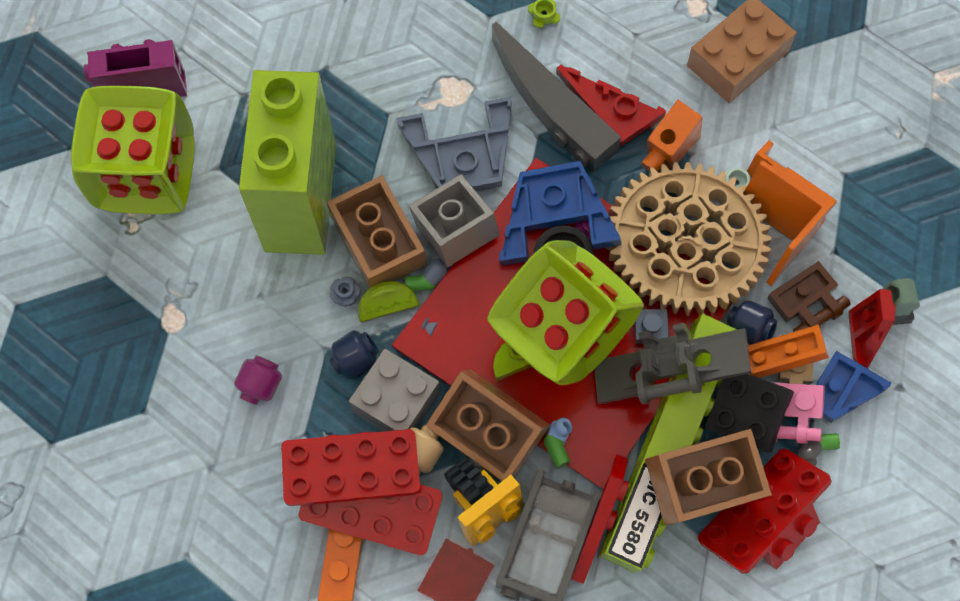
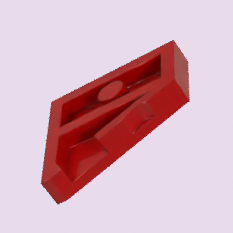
(870, 325)

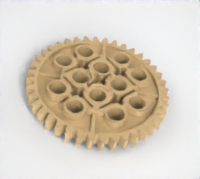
(741, 247)

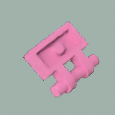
(805, 404)

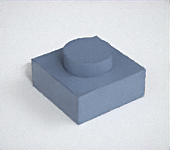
(653, 321)

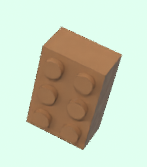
(741, 49)
(377, 232)
(487, 425)
(708, 477)

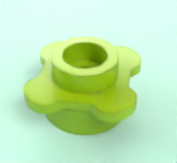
(546, 6)

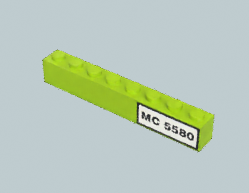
(672, 428)

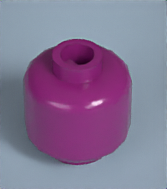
(258, 380)

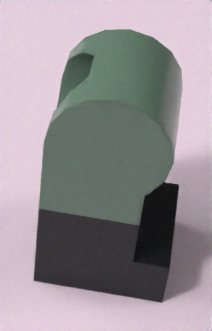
(905, 299)

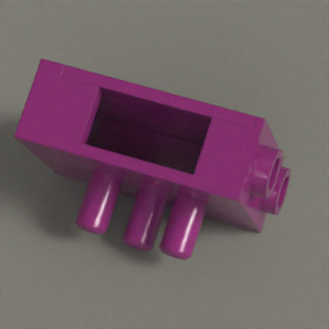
(138, 65)

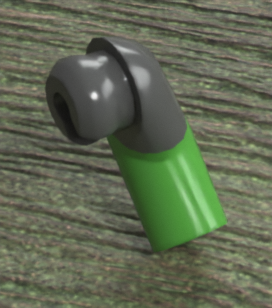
(812, 450)

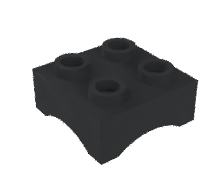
(750, 404)

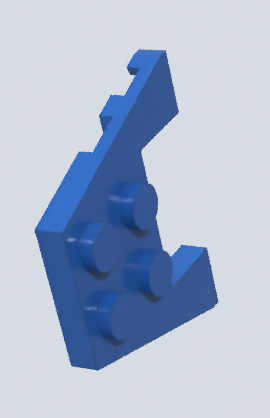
(551, 199)

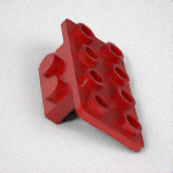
(350, 467)
(390, 521)
(772, 524)

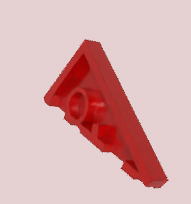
(615, 108)
(603, 517)

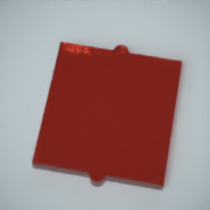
(455, 574)

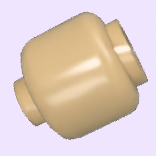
(428, 448)

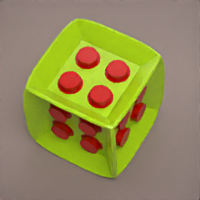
(133, 149)
(564, 311)

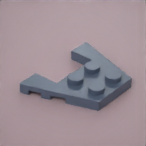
(474, 154)

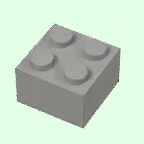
(454, 220)
(394, 394)

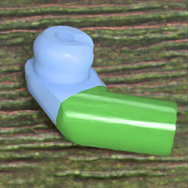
(555, 441)

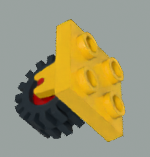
(483, 500)

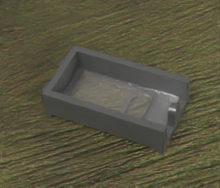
(547, 541)

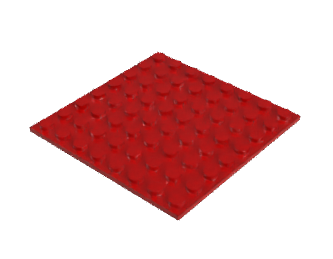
(469, 342)

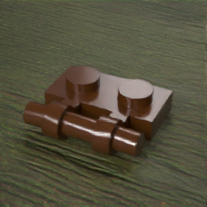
(804, 291)

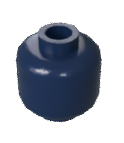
(756, 320)
(353, 353)

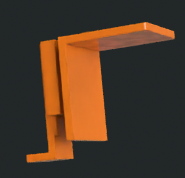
(789, 202)

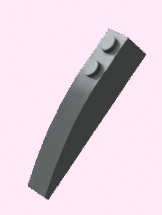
(556, 105)

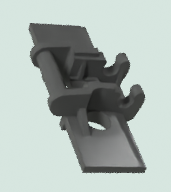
(671, 358)

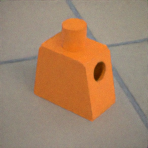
(673, 137)

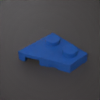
(848, 386)

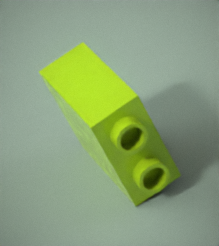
(288, 162)

